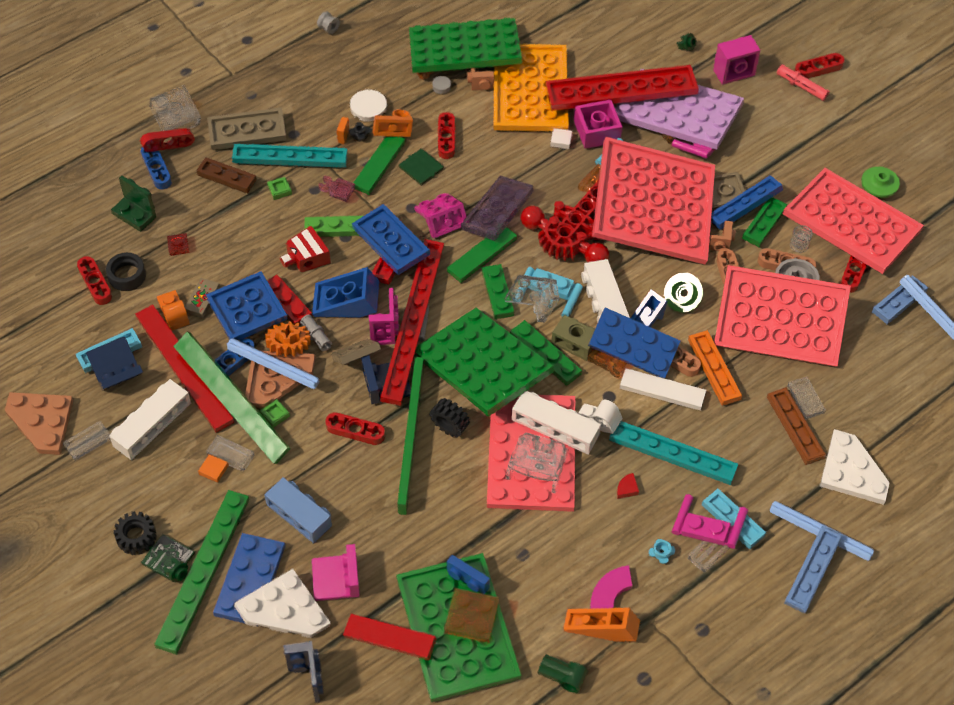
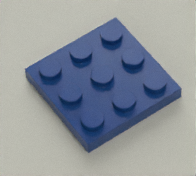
(246, 306)

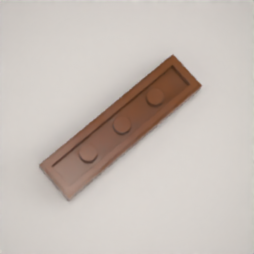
(796, 426)

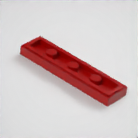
(389, 636)

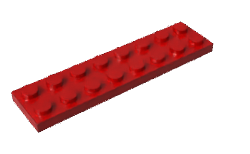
(622, 87)

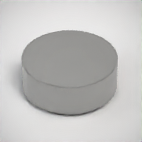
(441, 85)

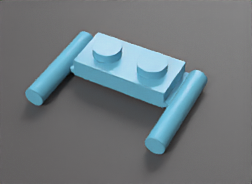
(566, 287)

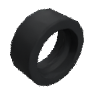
(121, 260)

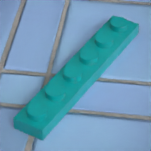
(289, 155)
(674, 452)

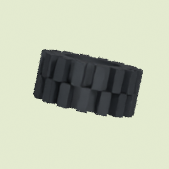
(449, 417)
(129, 523)

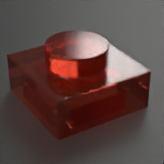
(178, 244)

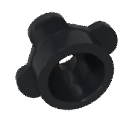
(360, 132)

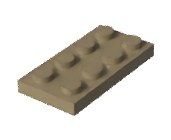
(246, 128)

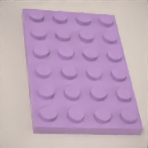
(694, 118)

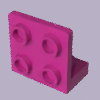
(442, 214)
(385, 326)
(336, 576)

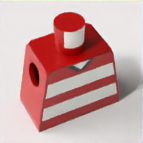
(306, 251)

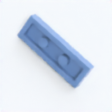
(895, 303)

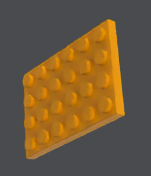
(521, 90)

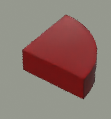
(627, 487)

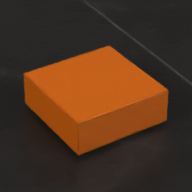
(343, 130)
(213, 468)

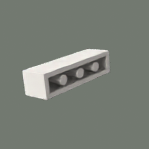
(602, 288)
(150, 419)
(556, 421)

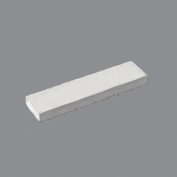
(662, 389)

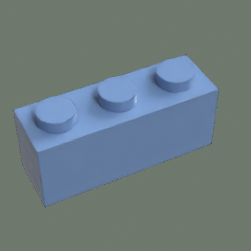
(298, 509)

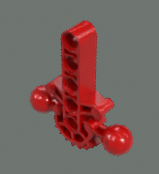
(570, 235)

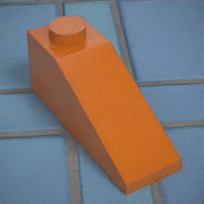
(603, 623)

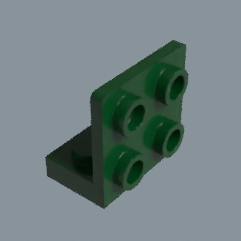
(136, 206)

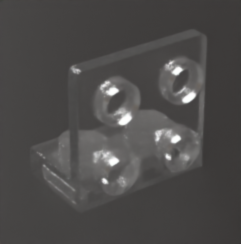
(535, 291)

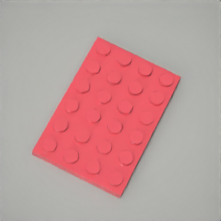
(853, 220)
(782, 316)
(523, 491)

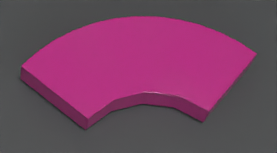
(610, 587)

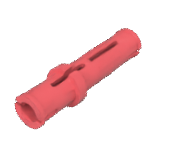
(797, 79)

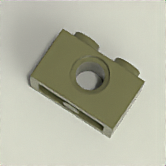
(564, 337)

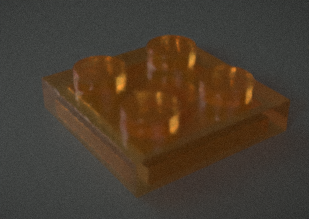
(471, 615)

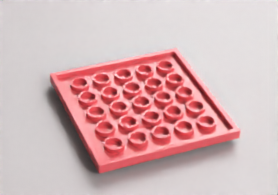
(654, 201)

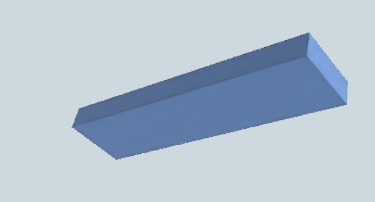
(813, 569)

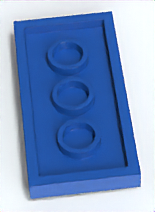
(391, 239)
(634, 343)
(250, 569)

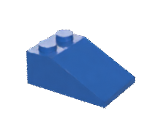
(347, 295)

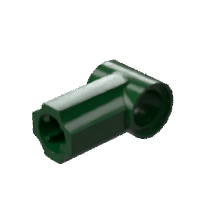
(568, 675)

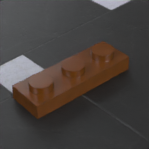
(226, 175)

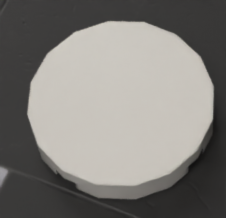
(368, 104)

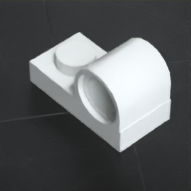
(606, 414)

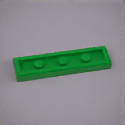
(378, 164)
(480, 255)

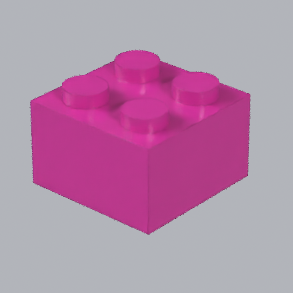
(736, 59)
(597, 122)

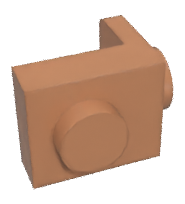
(481, 80)
(723, 242)

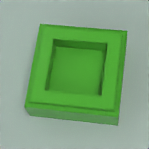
(279, 188)
(275, 413)

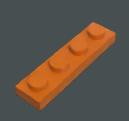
(715, 368)

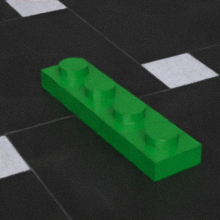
(564, 368)

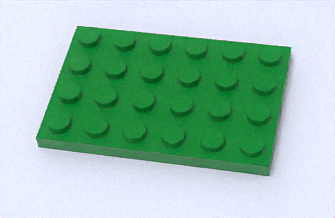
(464, 45)
(483, 361)
(456, 662)

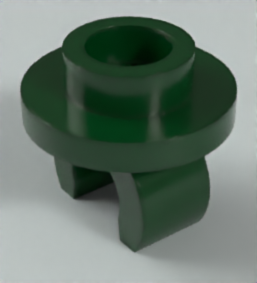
(688, 42)
(178, 571)

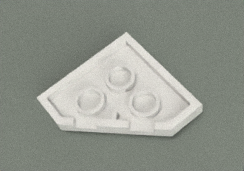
(852, 470)
(283, 607)

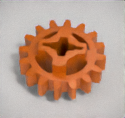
(287, 339)

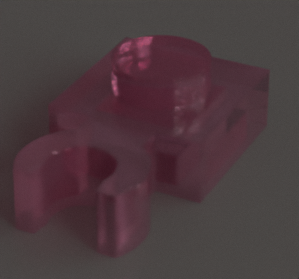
(338, 189)

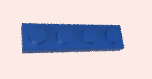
(746, 201)

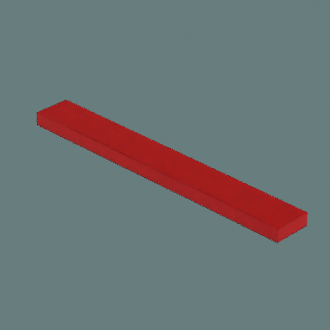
(203, 397)

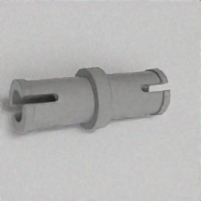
(316, 333)

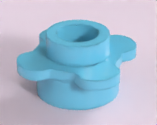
(662, 545)

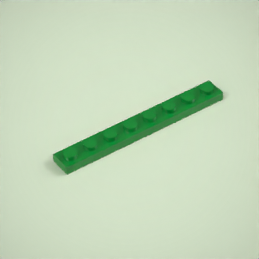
(201, 572)

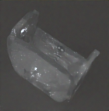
(538, 459)

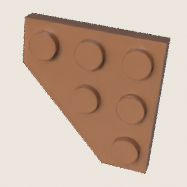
(267, 385)
(41, 419)

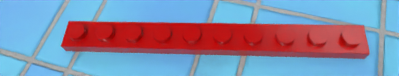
(411, 325)

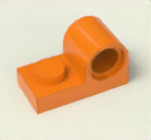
(396, 125)
(173, 310)

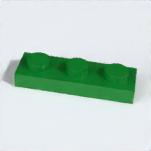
(764, 221)
(497, 290)

